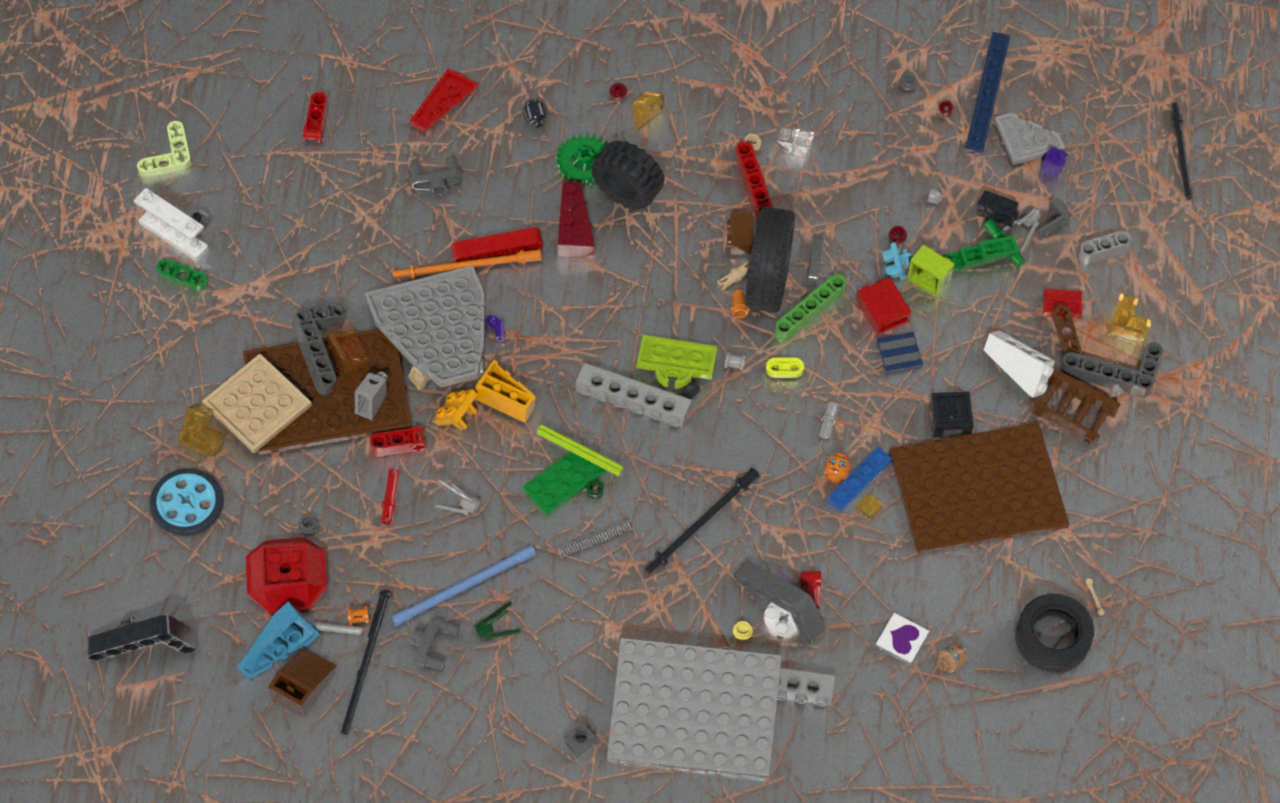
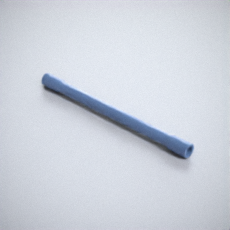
(408, 613)

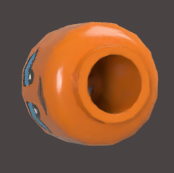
(837, 468)

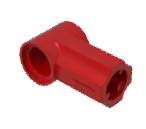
(811, 584)

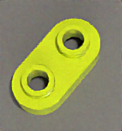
(784, 367)

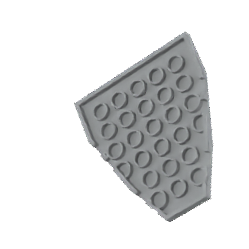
(435, 323)

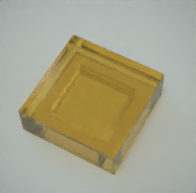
(869, 506)

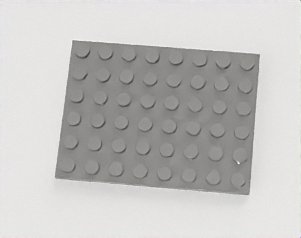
(694, 707)

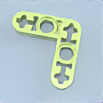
(173, 158)

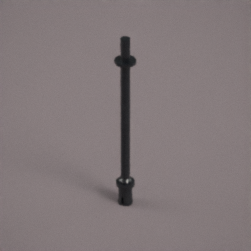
(741, 484)

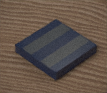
(899, 352)

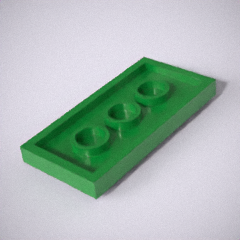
(561, 482)

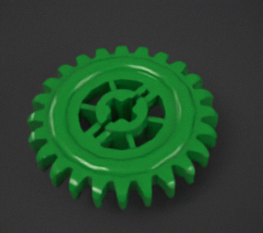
(584, 152)

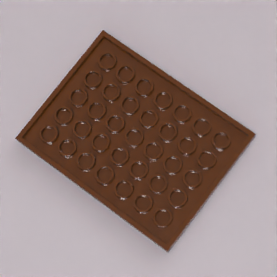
(333, 415)
(978, 488)

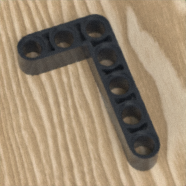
(140, 635)

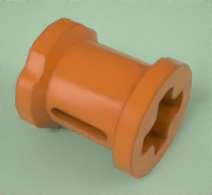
(358, 615)

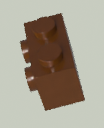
(741, 233)

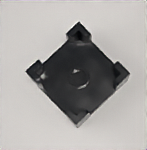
(951, 412)

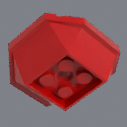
(300, 586)

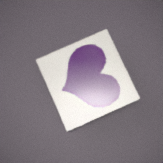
(902, 639)

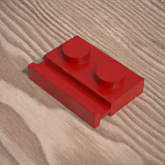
(1056, 297)

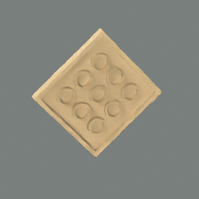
(257, 403)

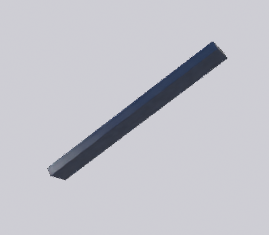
(987, 94)

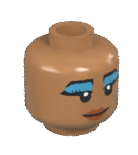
(952, 657)

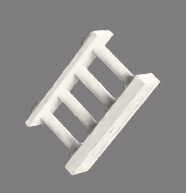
(171, 224)

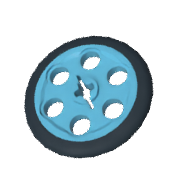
(193, 478)

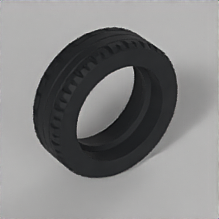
(770, 259)

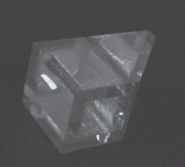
(794, 141)

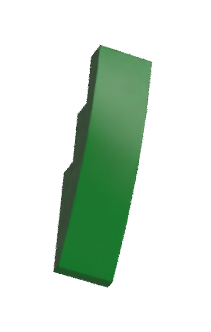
(983, 253)

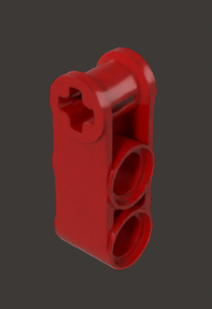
(314, 127)
(407, 438)

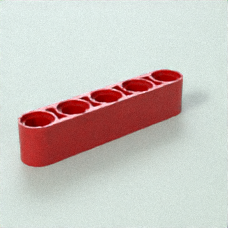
(752, 176)
(497, 245)

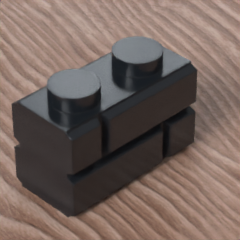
(998, 208)

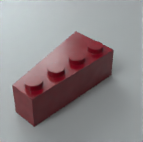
(575, 231)

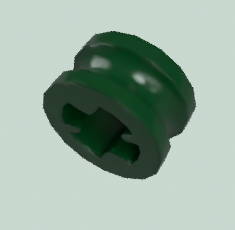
(595, 483)

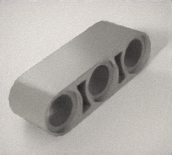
(1096, 249)

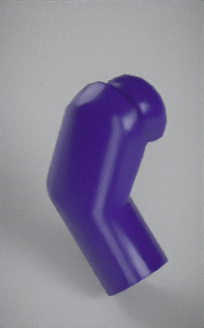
(497, 325)

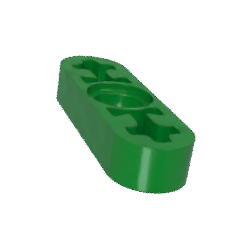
(177, 268)

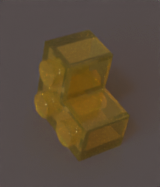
(1127, 325)
(196, 431)

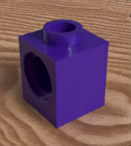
(1054, 162)

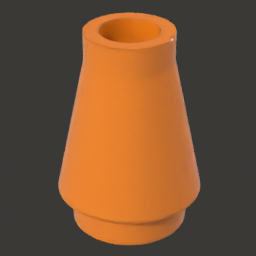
(738, 305)

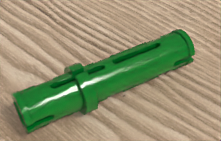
(995, 233)

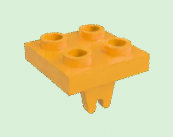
(454, 408)

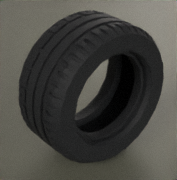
(1063, 608)

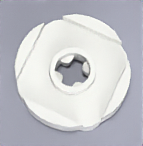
(777, 627)

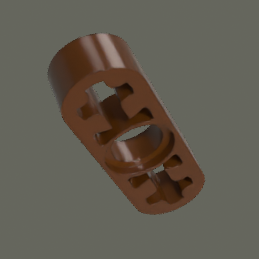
(1058, 320)

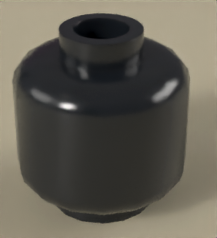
(535, 113)

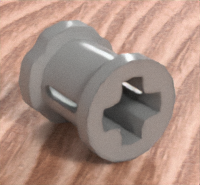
(735, 361)

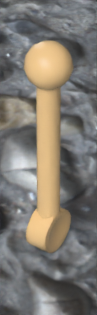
(1089, 582)

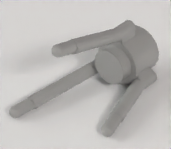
(1029, 218)
(469, 502)

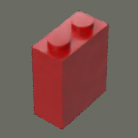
(883, 306)

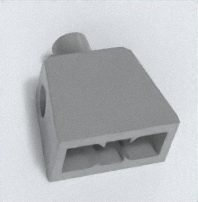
(370, 395)

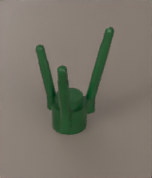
(485, 627)

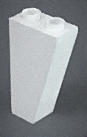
(1022, 363)

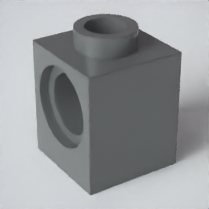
(577, 747)

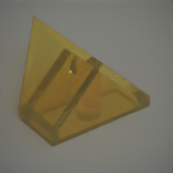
(647, 107)

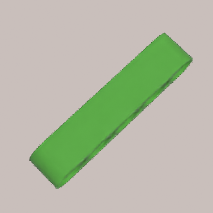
(808, 315)

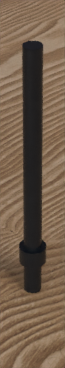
(1177, 120)

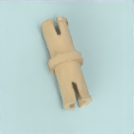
(734, 276)

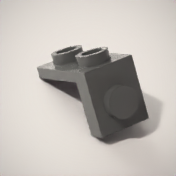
(1061, 215)

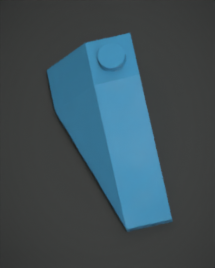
(281, 636)

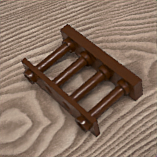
(1078, 390)

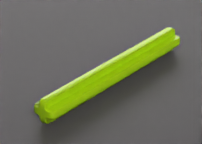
(580, 449)

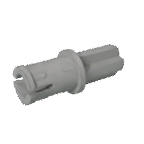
(828, 420)

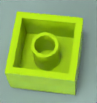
(930, 271)

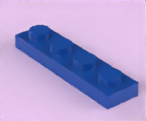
(859, 479)

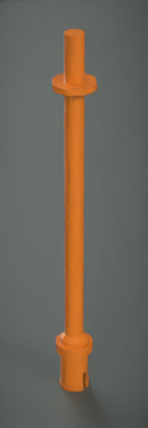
(520, 257)

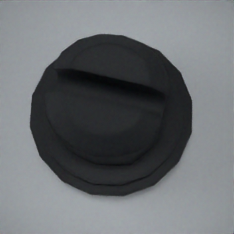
(691, 389)

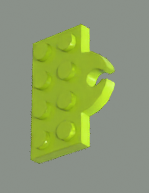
(676, 359)

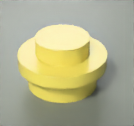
(742, 630)

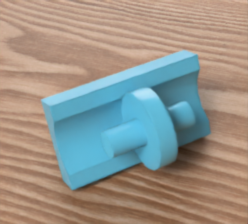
(894, 254)

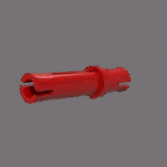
(389, 503)

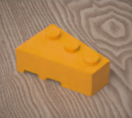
(504, 394)

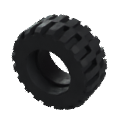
(628, 174)

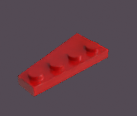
(443, 98)

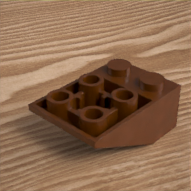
(301, 680)

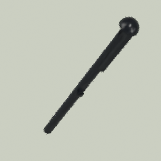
(384, 596)

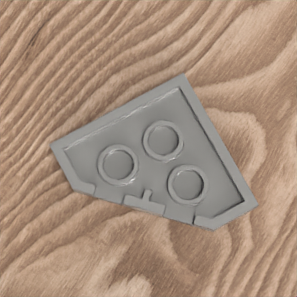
(1026, 139)

